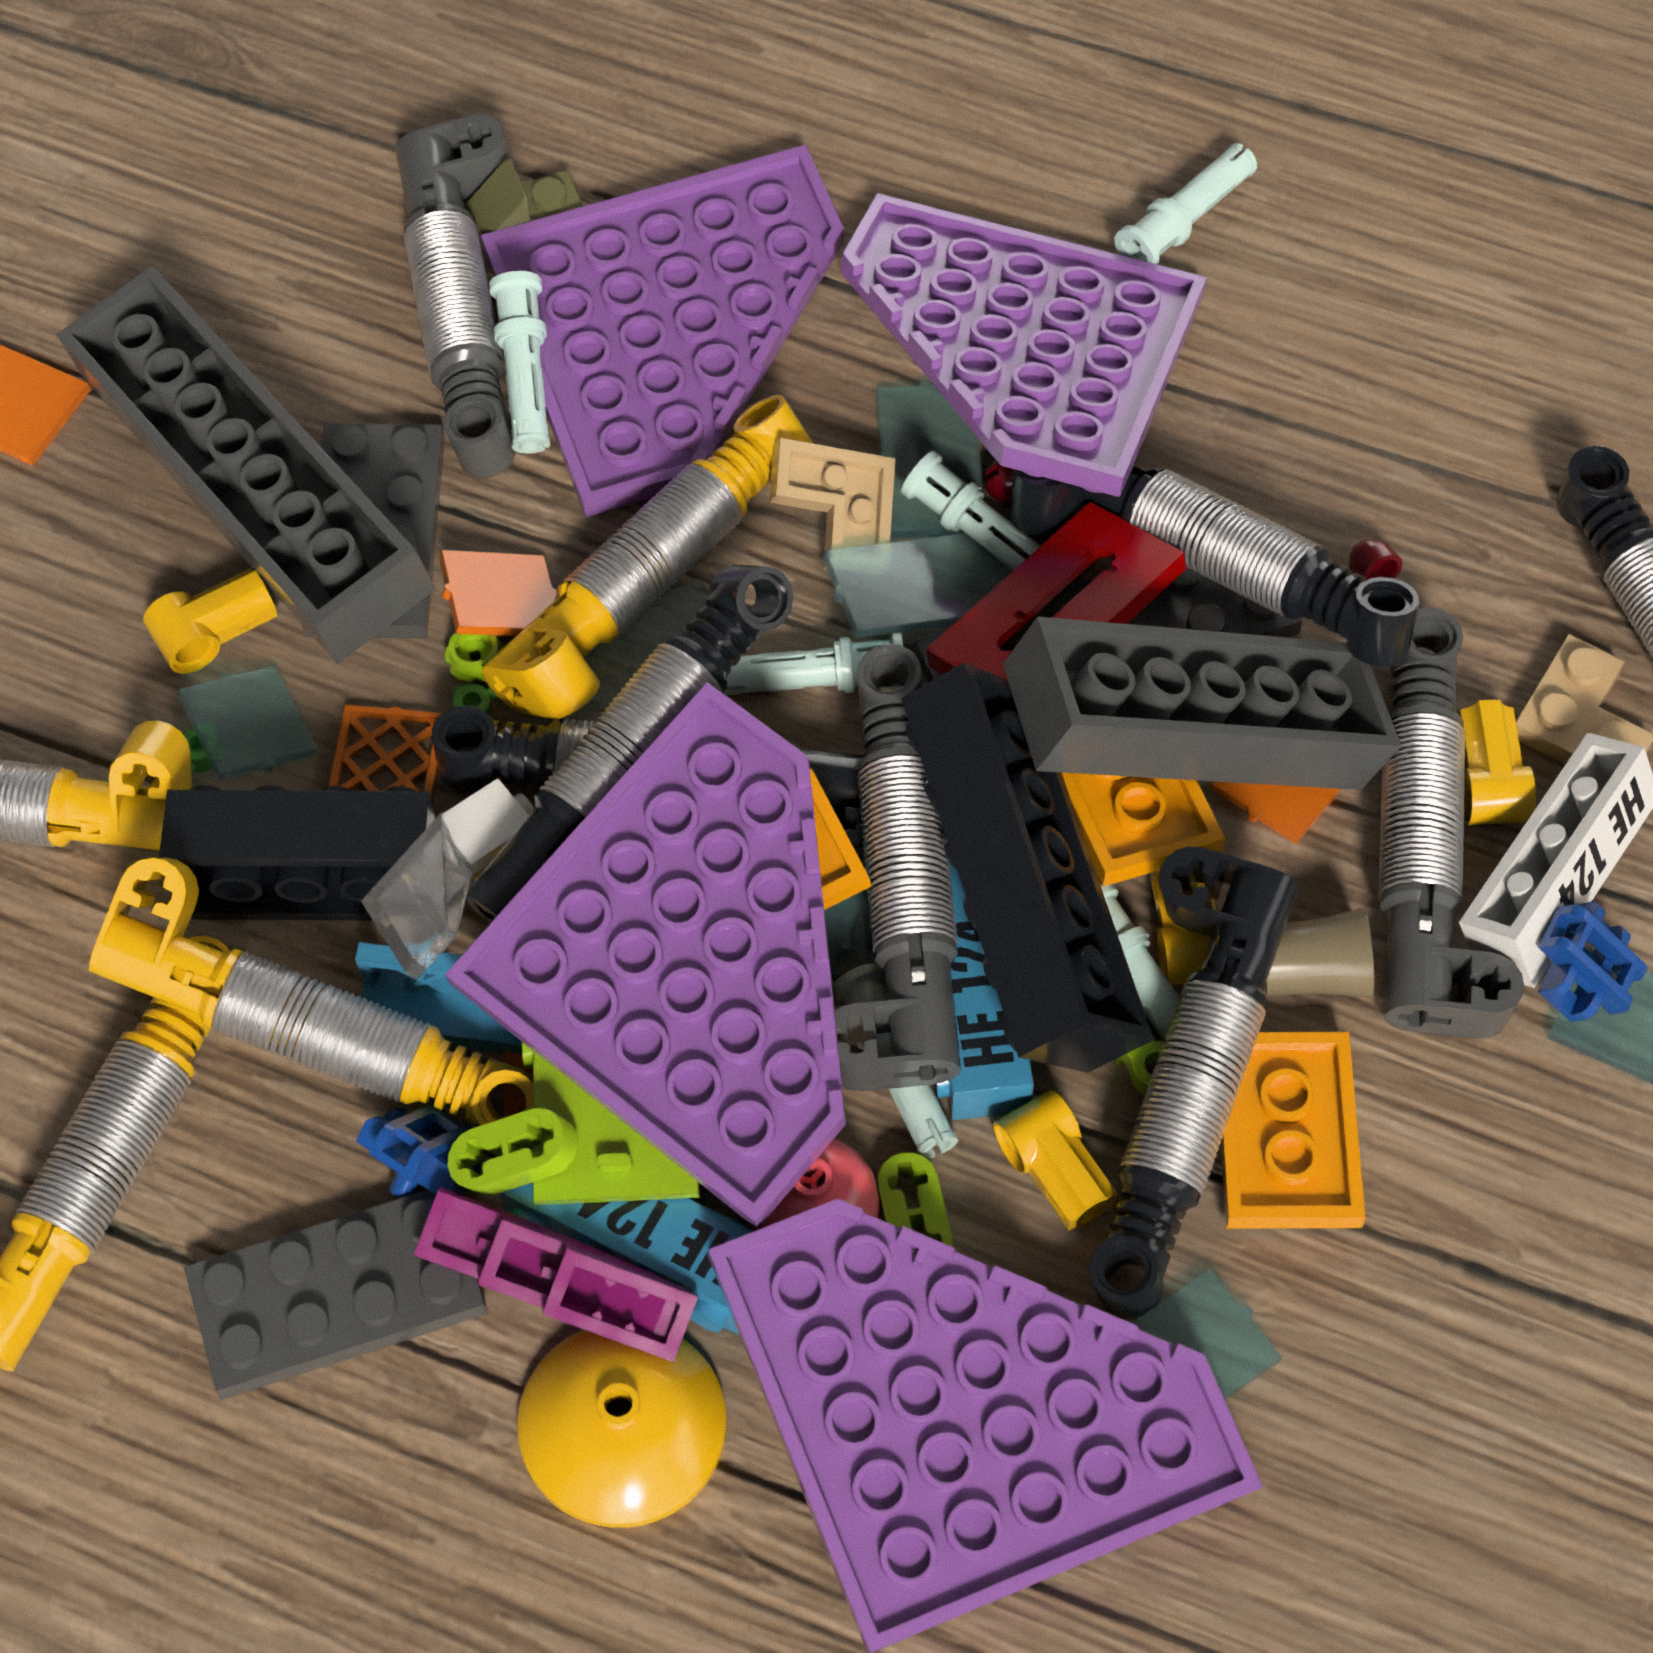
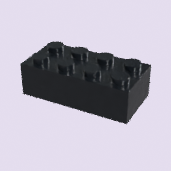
(290, 851)

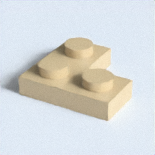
(843, 483)
(1571, 701)

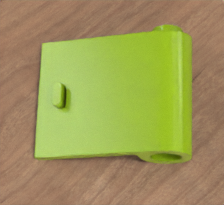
(610, 1157)

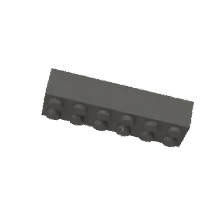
(1198, 705)

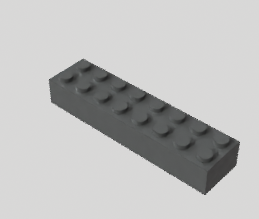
(247, 464)

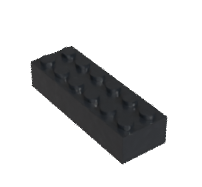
(1024, 877)

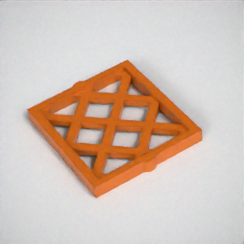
(395, 717)

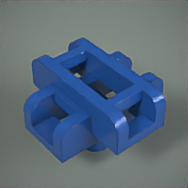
(1589, 970)
(415, 1148)

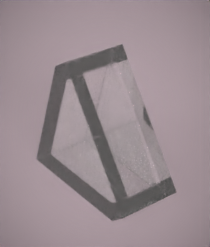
(421, 899)

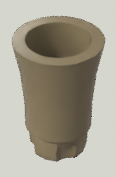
(1324, 957)

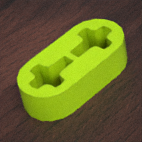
(509, 1141)
(930, 1203)

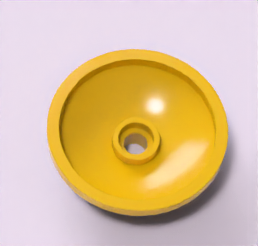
(628, 1465)

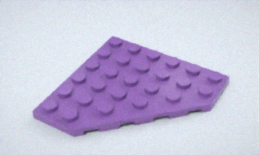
(668, 313)
(1027, 335)
(685, 958)
(964, 1416)

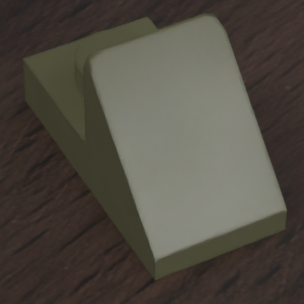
(507, 202)

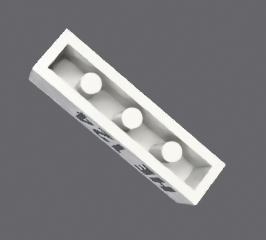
(1562, 851)

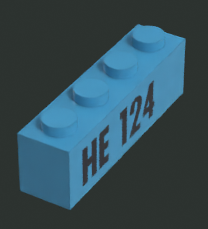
(991, 1073)
(656, 1235)

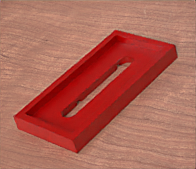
(1137, 575)

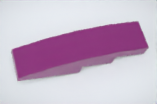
(557, 1274)

